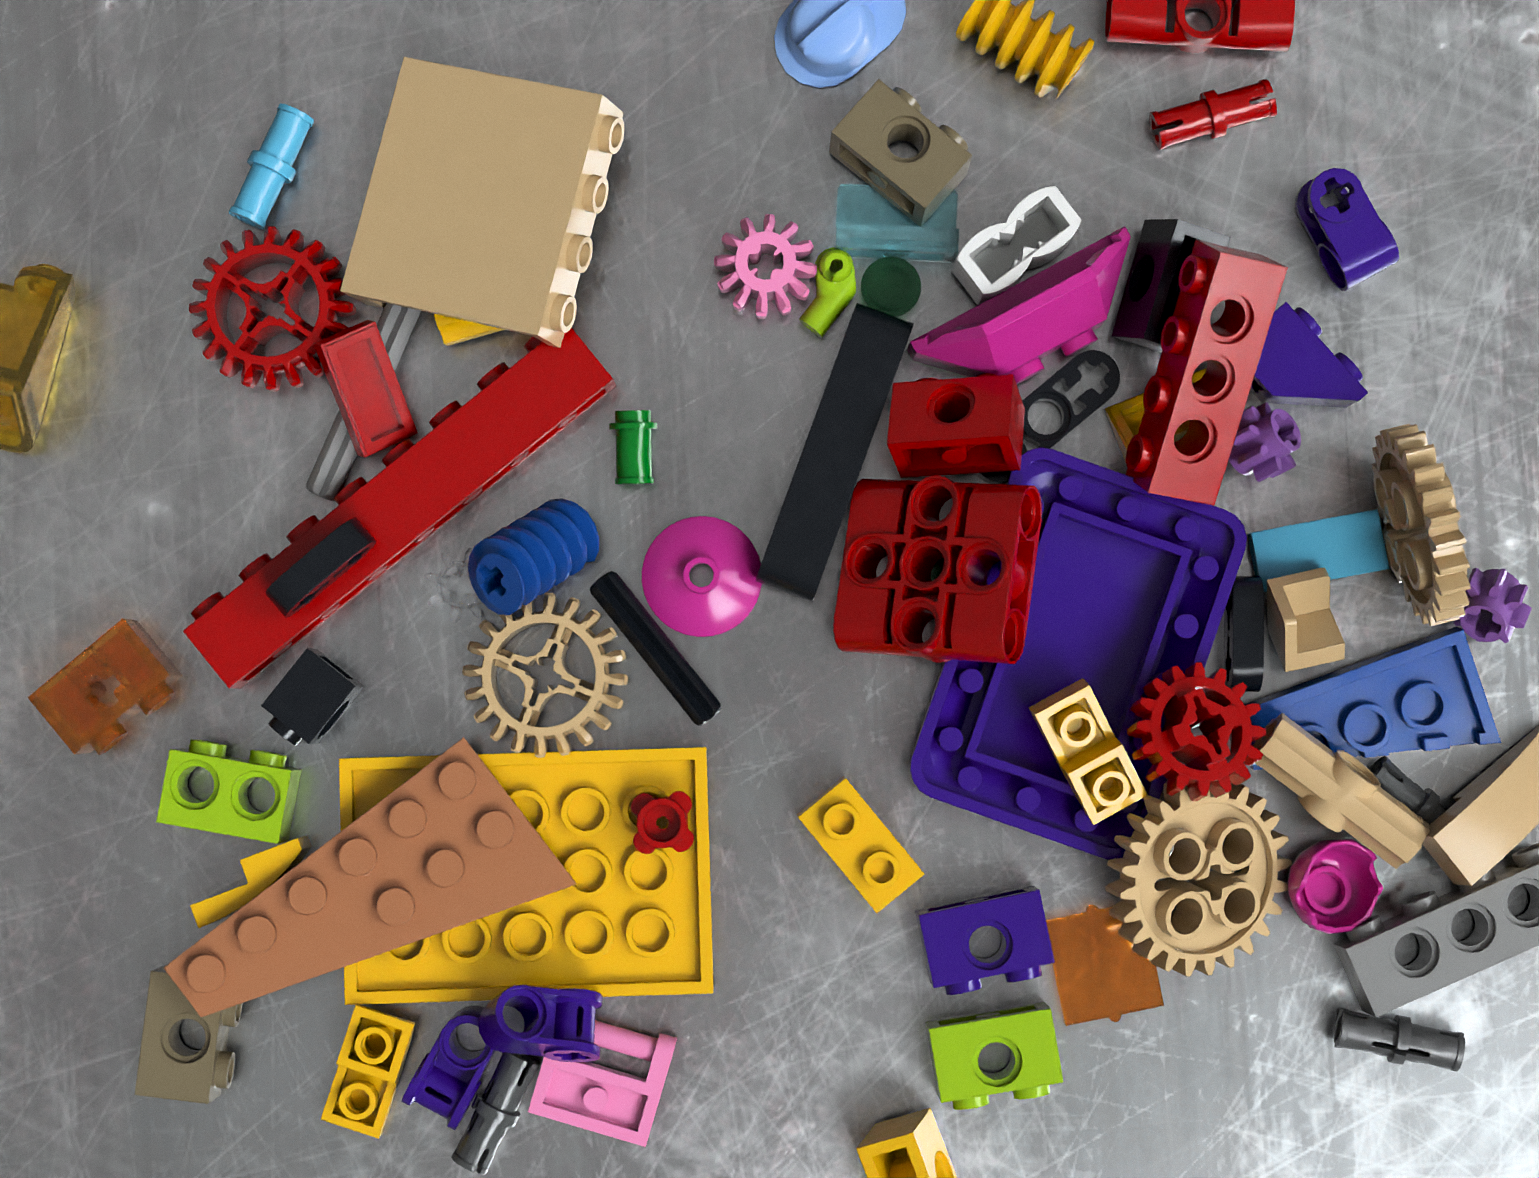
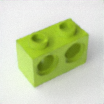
(228, 806)

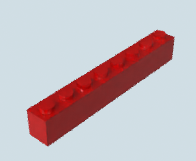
(405, 501)

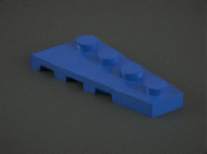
(1393, 702)

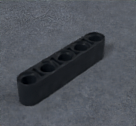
(834, 452)

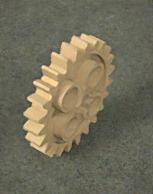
(1420, 524)
(1202, 924)

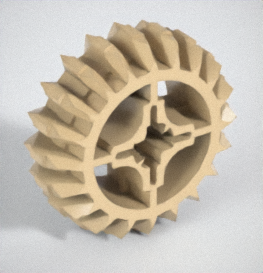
(497, 656)

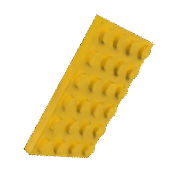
(621, 931)

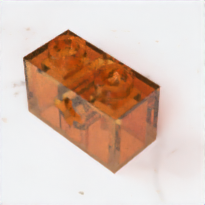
(73, 695)

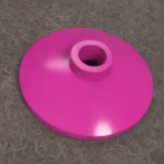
(709, 608)

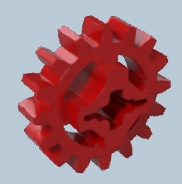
(1191, 704)

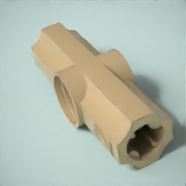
(1340, 792)

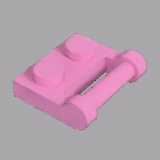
(604, 1097)

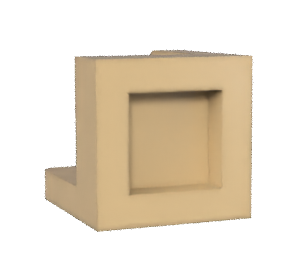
(1302, 620)

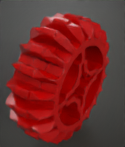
(230, 278)

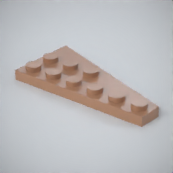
(406, 869)

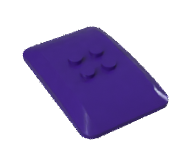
(1116, 600)

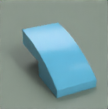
(1339, 544)

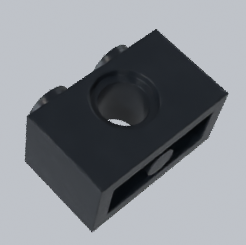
(1154, 278)

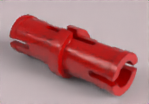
(1213, 114)

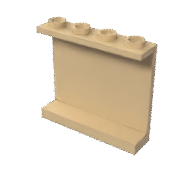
(484, 199)

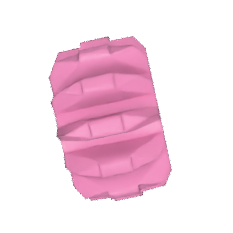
(750, 252)

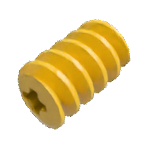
(1025, 40)

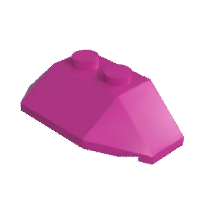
(1032, 318)

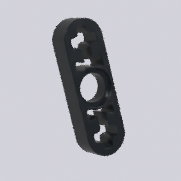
(1089, 401)

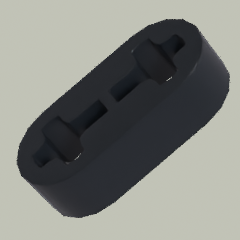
(320, 567)
(1244, 633)

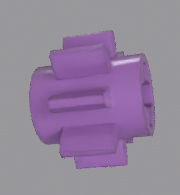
(1265, 442)
(1494, 606)

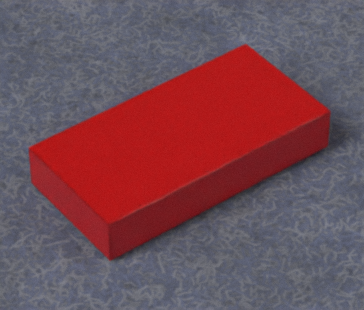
(365, 388)

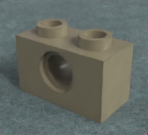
(910, 184)
(169, 1067)

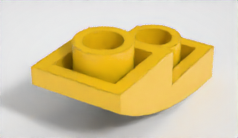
(1088, 751)
(368, 1071)

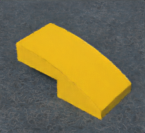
(261, 872)

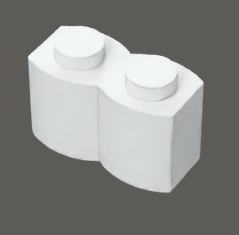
(1030, 238)

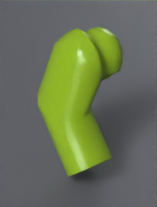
(834, 290)

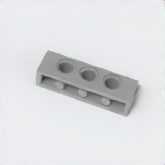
(1442, 960)

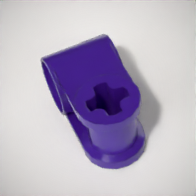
(1348, 235)
(555, 1021)
(449, 1073)

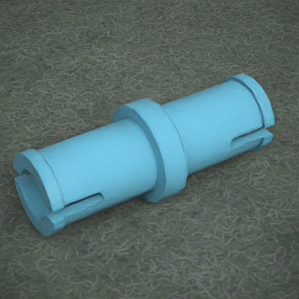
(271, 166)

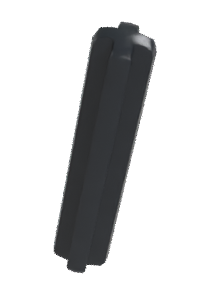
(655, 648)

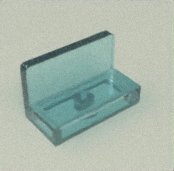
(876, 229)

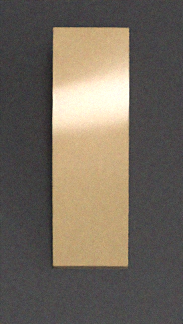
(1489, 815)

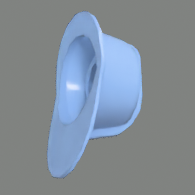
(834, 39)

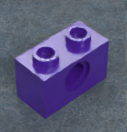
(947, 933)

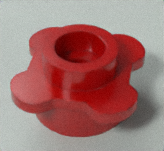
(675, 834)

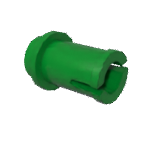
(633, 446)

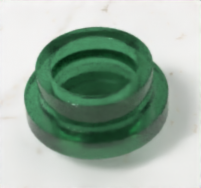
(891, 286)

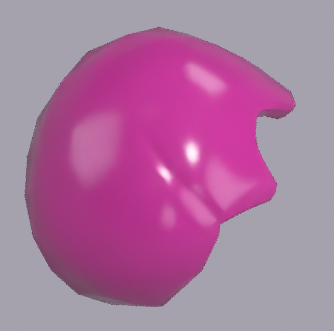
(1334, 885)

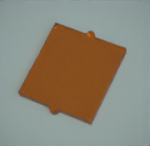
(1098, 970)

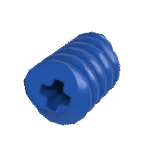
(532, 555)

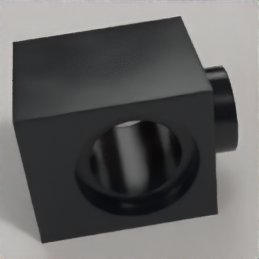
(310, 698)

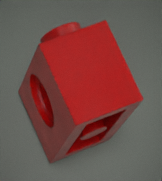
(956, 425)

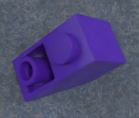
(1301, 368)

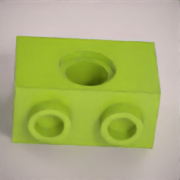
(959, 1040)

